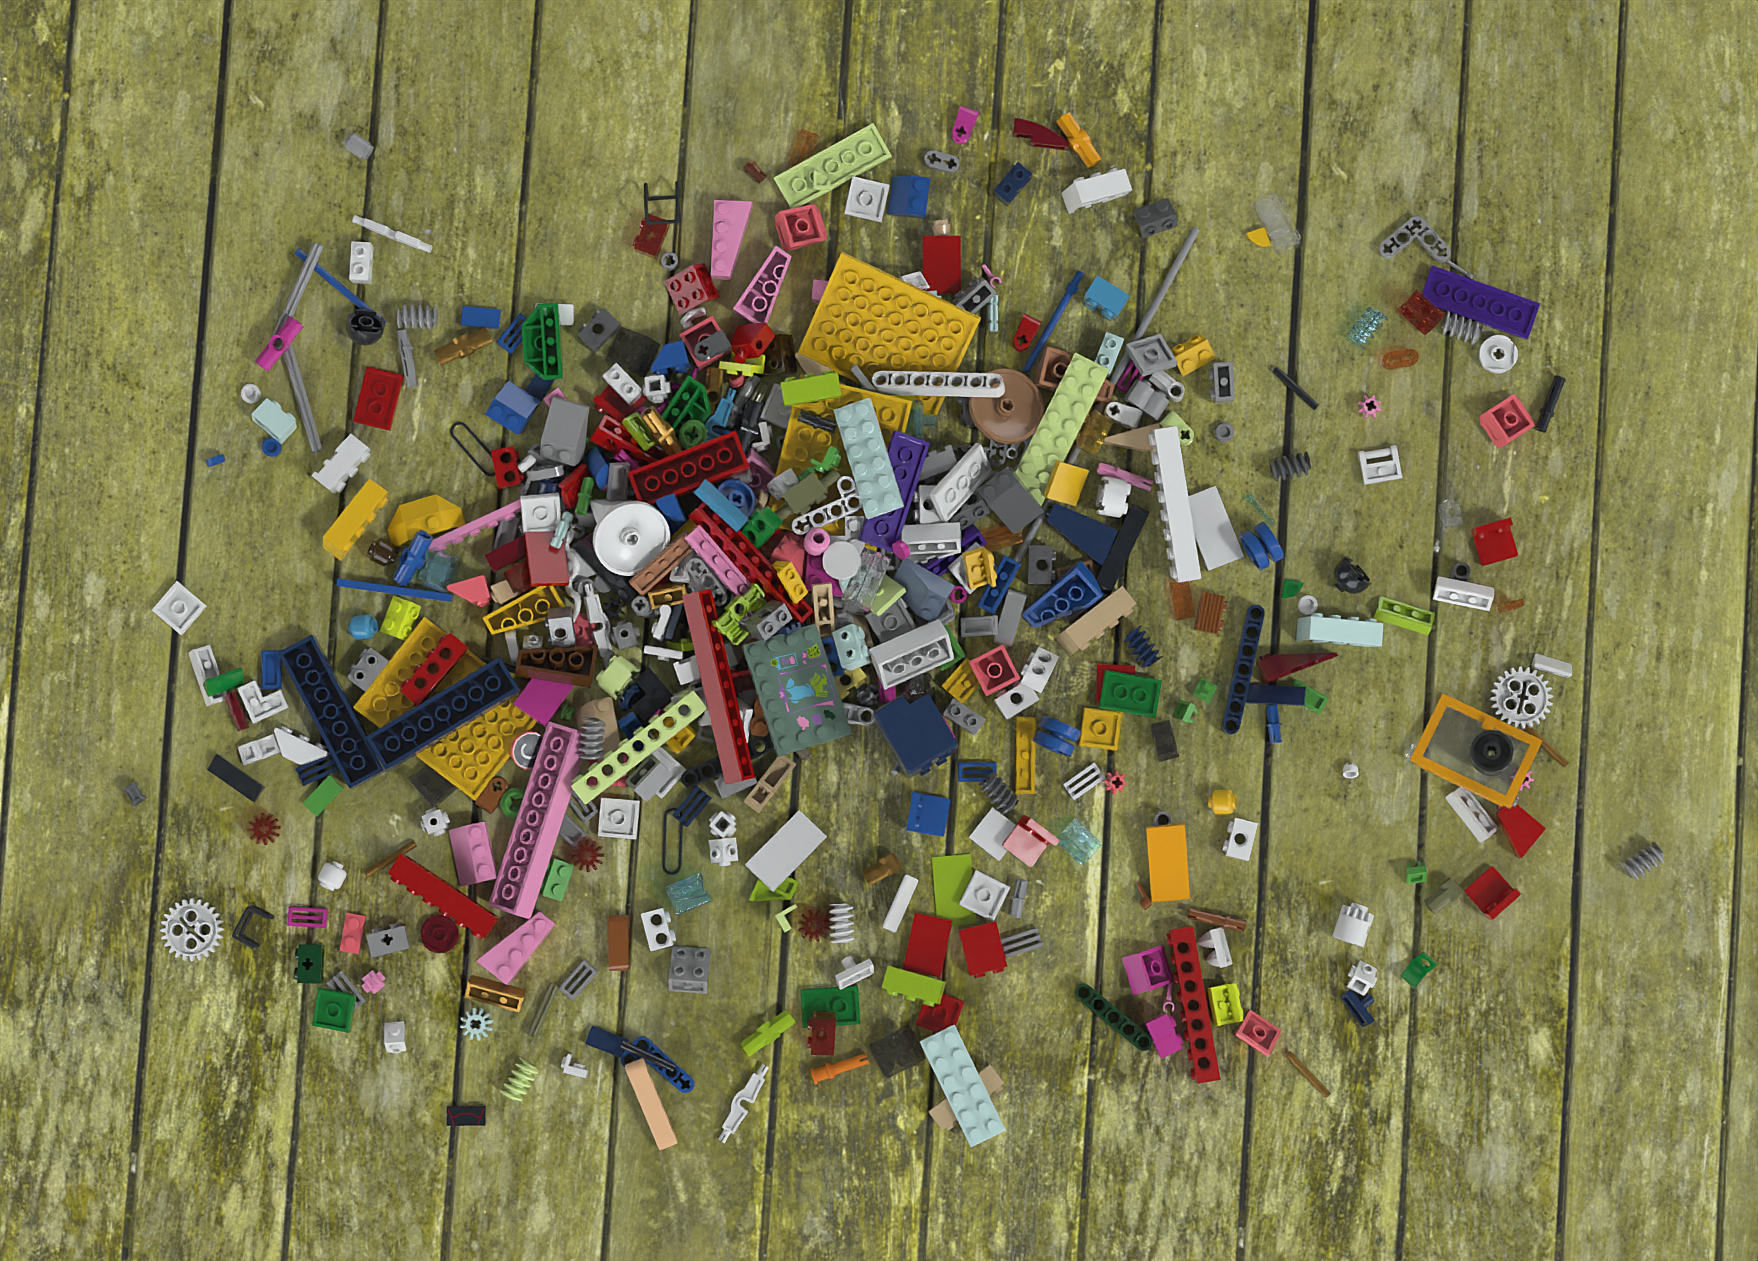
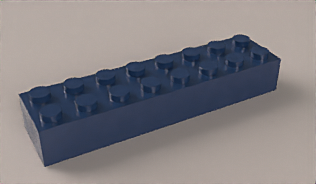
(331, 711)
(443, 714)

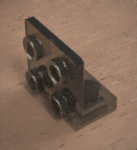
(432, 785)

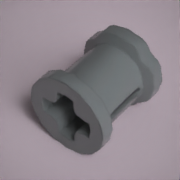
(134, 794)

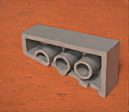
(937, 465)

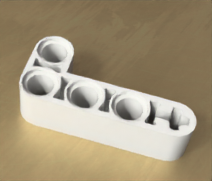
(826, 510)

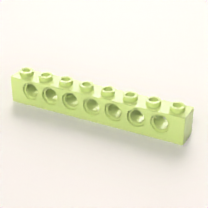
(696, 708)

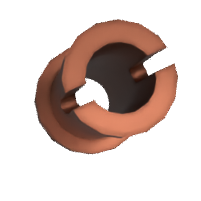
(755, 171)

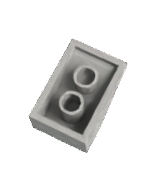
(565, 432)

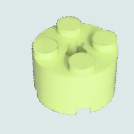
(617, 676)

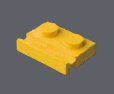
(961, 682)

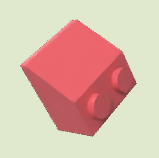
(791, 549)
(473, 590)
(994, 670)

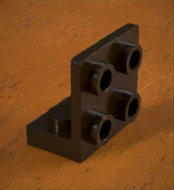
(779, 356)

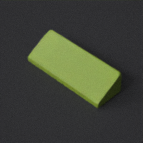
(1404, 615)

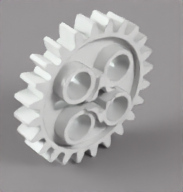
(1538, 702)
(180, 942)

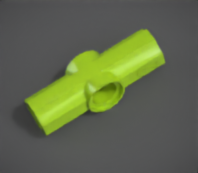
(768, 1032)

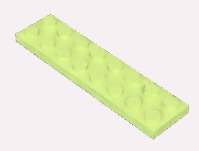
(1061, 423)

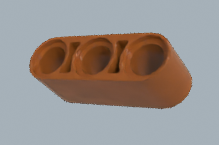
(618, 942)

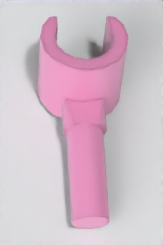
(990, 276)
(1169, 998)

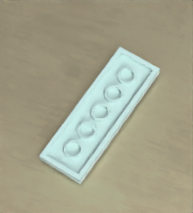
(868, 458)
(962, 1086)

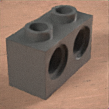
(970, 511)

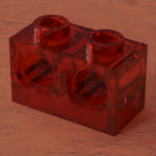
(1420, 312)

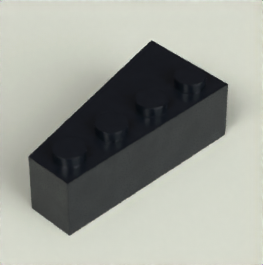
(618, 583)

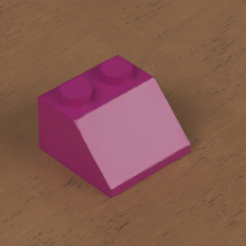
(1147, 970)

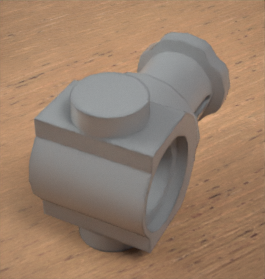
(643, 608)

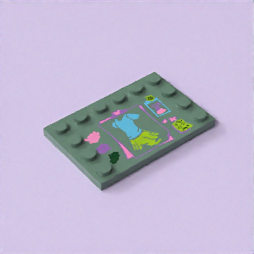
(796, 690)

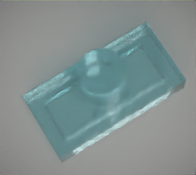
(921, 420)

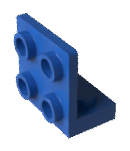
(928, 814)

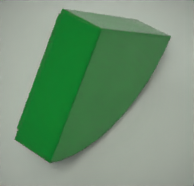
(1290, 588)

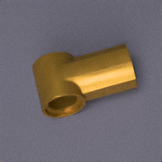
(885, 867)

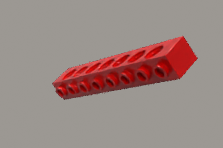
(748, 560)
(1211, 1071)

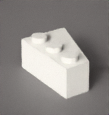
(1096, 189)
(342, 464)
(932, 540)
(688, 670)

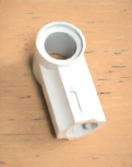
(1166, 384)

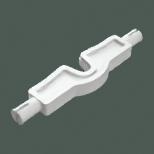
(397, 236)
(595, 615)
(738, 1112)

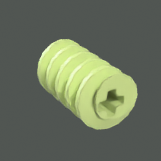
(520, 1080)

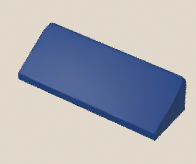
(1005, 574)

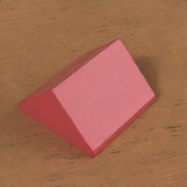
(1258, 1033)

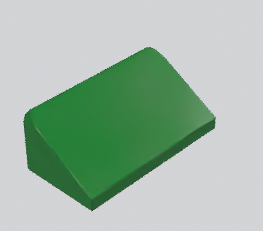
(224, 682)

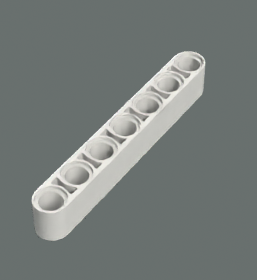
(947, 387)

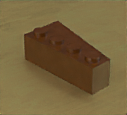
(558, 665)

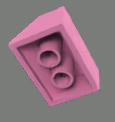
(473, 854)

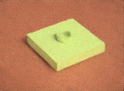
(887, 594)

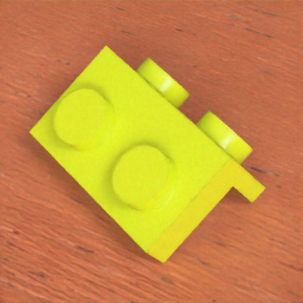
(751, 366)
(400, 618)
(1225, 1004)

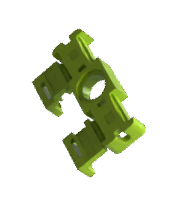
(749, 601)

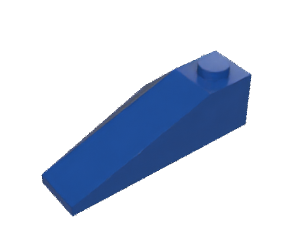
(1070, 593)

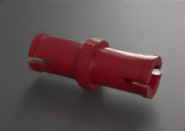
(236, 711)

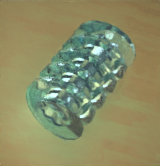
(1366, 326)

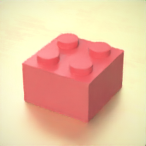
(697, 334)

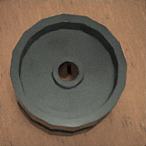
(1491, 741)

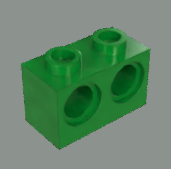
(761, 527)

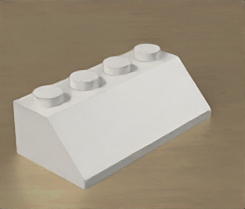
(912, 654)

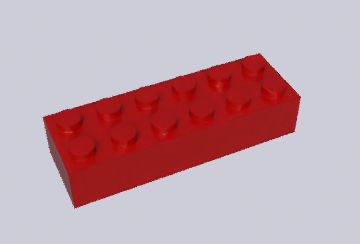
(689, 468)
(443, 895)

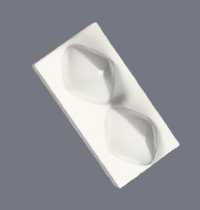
(1216, 939)

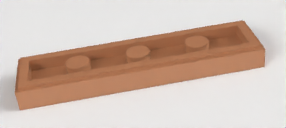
(661, 564)

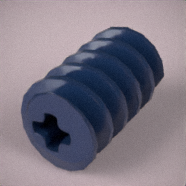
(1142, 647)

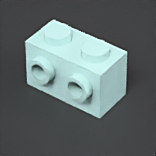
(274, 420)
(851, 647)

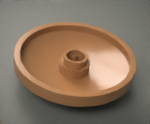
(1012, 415)

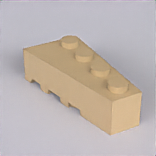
(1096, 620)

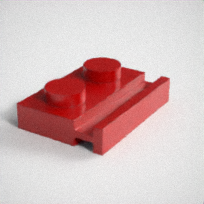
(572, 485)

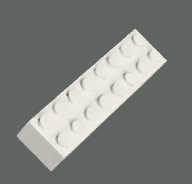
(1175, 503)

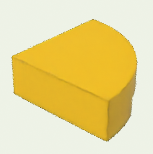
(1259, 237)

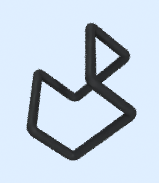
(647, 198)
(243, 939)

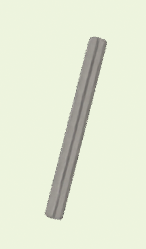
(299, 287)
(302, 399)

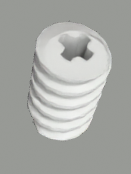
(841, 923)

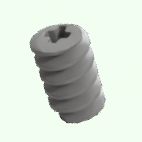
(417, 317)
(1461, 328)
(593, 738)
(1643, 861)

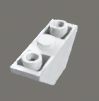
(298, 748)

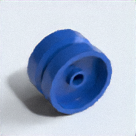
(739, 494)
(1261, 546)
(1056, 736)

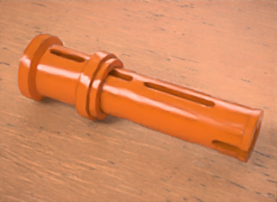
(829, 1070)

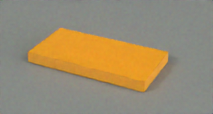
(1168, 862)

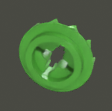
(690, 427)
(506, 802)

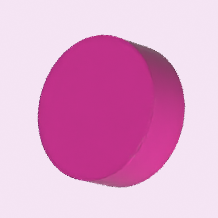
(901, 549)

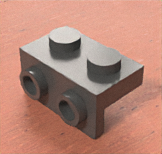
(1155, 218)

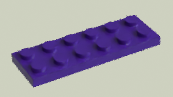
(1480, 302)
(907, 459)

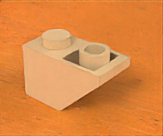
(503, 593)

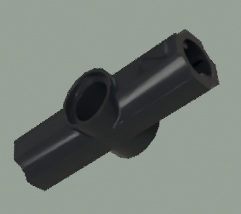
(747, 425)

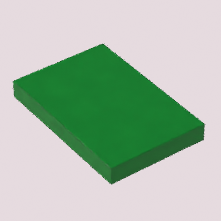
(1130, 694)
(832, 999)

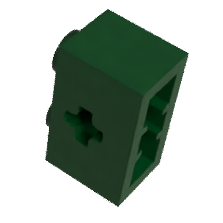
(316, 972)

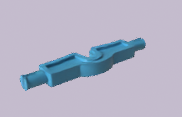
(721, 415)

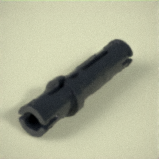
(1546, 412)

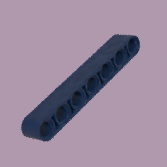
(1248, 661)

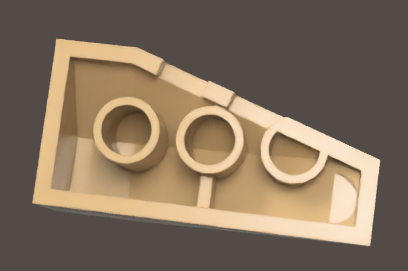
(603, 710)

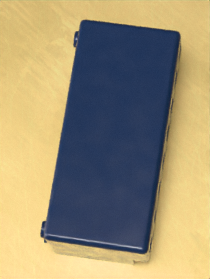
(915, 734)

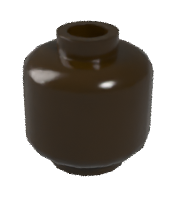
(382, 552)

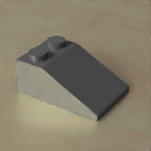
(1010, 500)

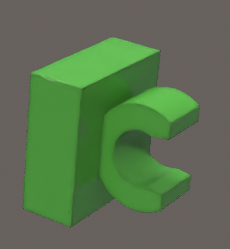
(1204, 690)
(1184, 711)
(1416, 874)

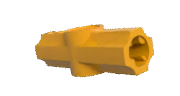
(1078, 140)

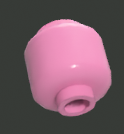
(816, 541)

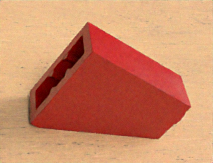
(1519, 828)

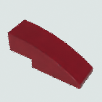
(1039, 135)

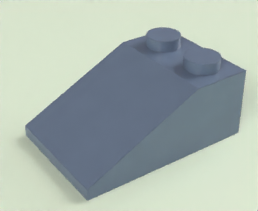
(924, 590)

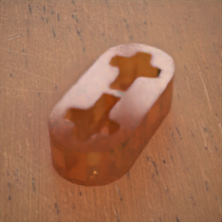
(1399, 355)

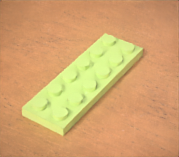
(838, 163)

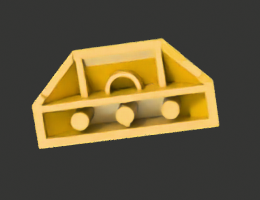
(426, 514)

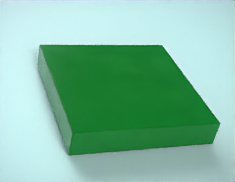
(334, 1010)

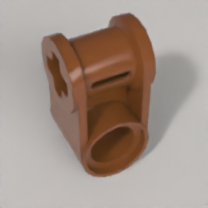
(490, 797)

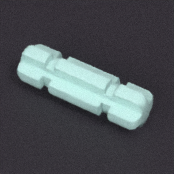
(993, 314)
(561, 530)

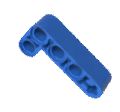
(653, 1048)

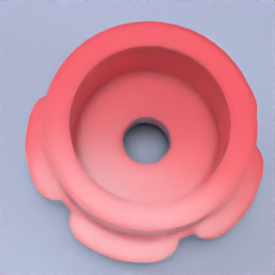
(737, 380)

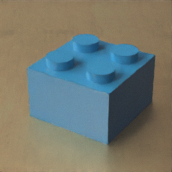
(1105, 298)

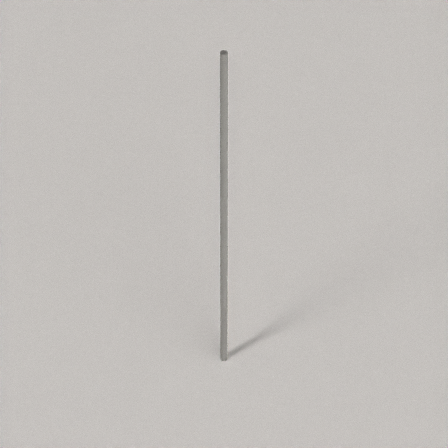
(1115, 378)

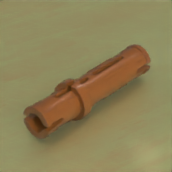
(1217, 919)

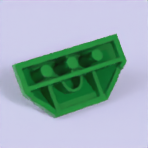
(543, 342)
(688, 404)

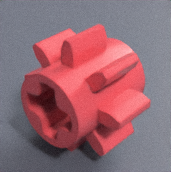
(1119, 786)

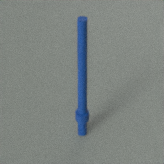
(335, 283)
(1071, 289)

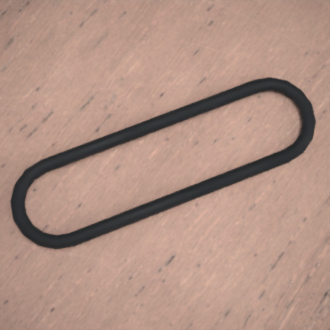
(477, 439)
(664, 843)

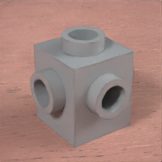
(625, 642)

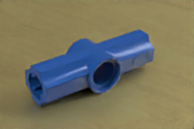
(412, 558)

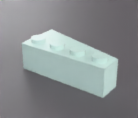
(1339, 631)

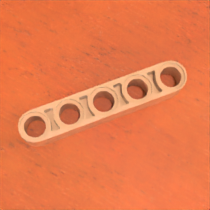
(651, 1104)

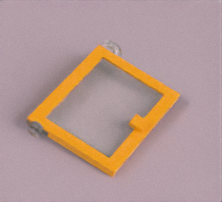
(1447, 747)

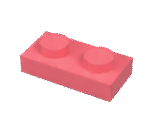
(352, 933)

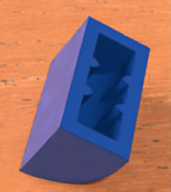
(598, 467)
(671, 508)

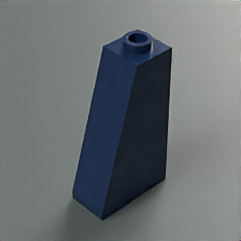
(1083, 532)

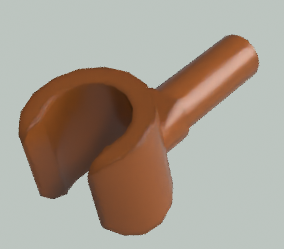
(1146, 901)

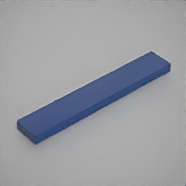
(395, 590)

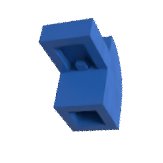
(629, 725)

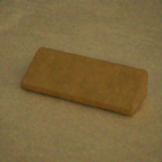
(495, 993)

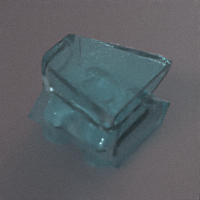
(688, 894)

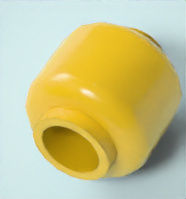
(1222, 801)

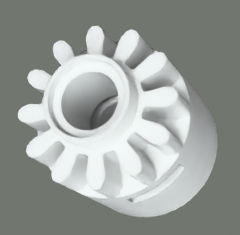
(1353, 924)

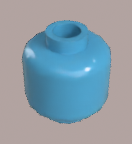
(363, 627)

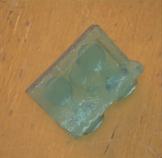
(1078, 842)

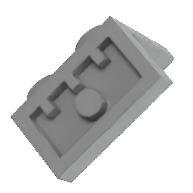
(689, 969)

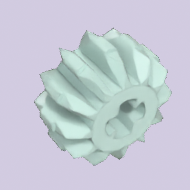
(469, 1021)

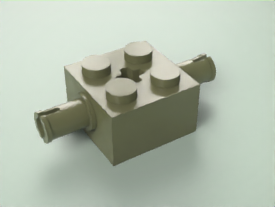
(806, 493)

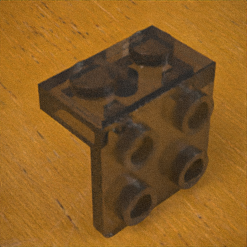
(633, 351)
(897, 1051)

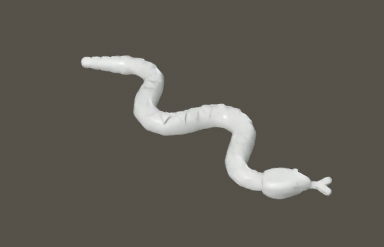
(573, 573)

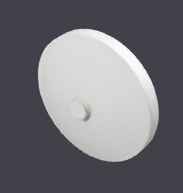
(630, 537)

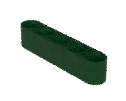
(1122, 1019)

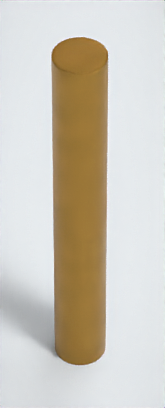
(1548, 747)
(391, 858)
(1307, 1073)

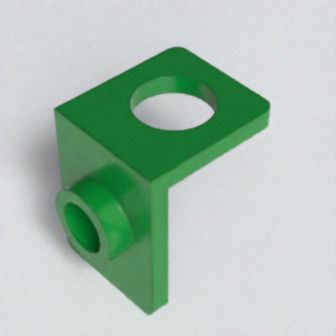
(1417, 969)

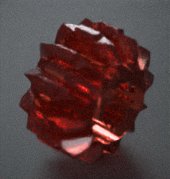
(271, 829)
(588, 848)
(819, 922)

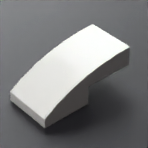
(259, 749)

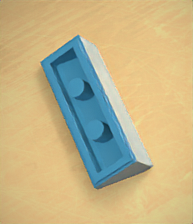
(721, 505)

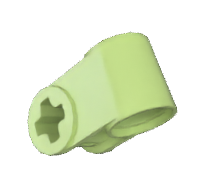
(1173, 419)

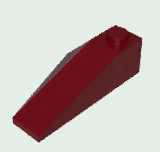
(1285, 664)

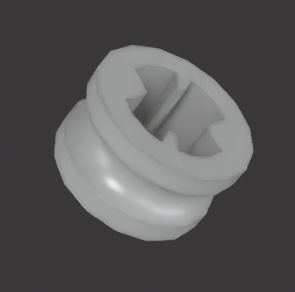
(664, 263)

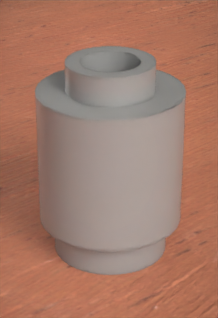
(358, 146)

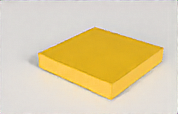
(1066, 483)
(1100, 729)

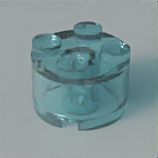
(439, 570)

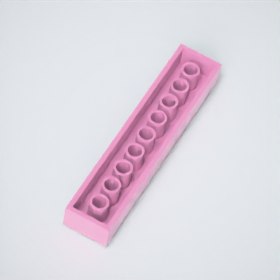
(538, 821)

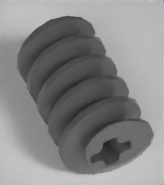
(1290, 466)
(999, 792)

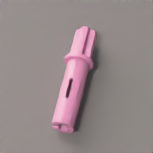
(1133, 479)

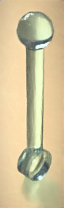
(1249, 498)

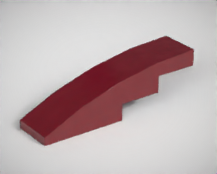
(506, 554)

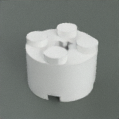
(1112, 497)

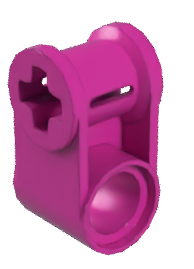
(964, 122)

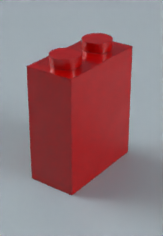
(983, 949)

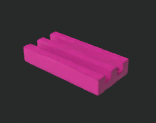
(1125, 388)
(324, 918)

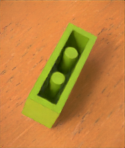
(811, 388)
(913, 986)

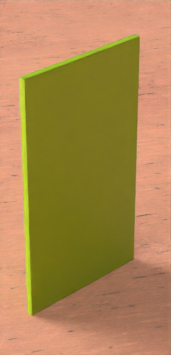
(951, 880)

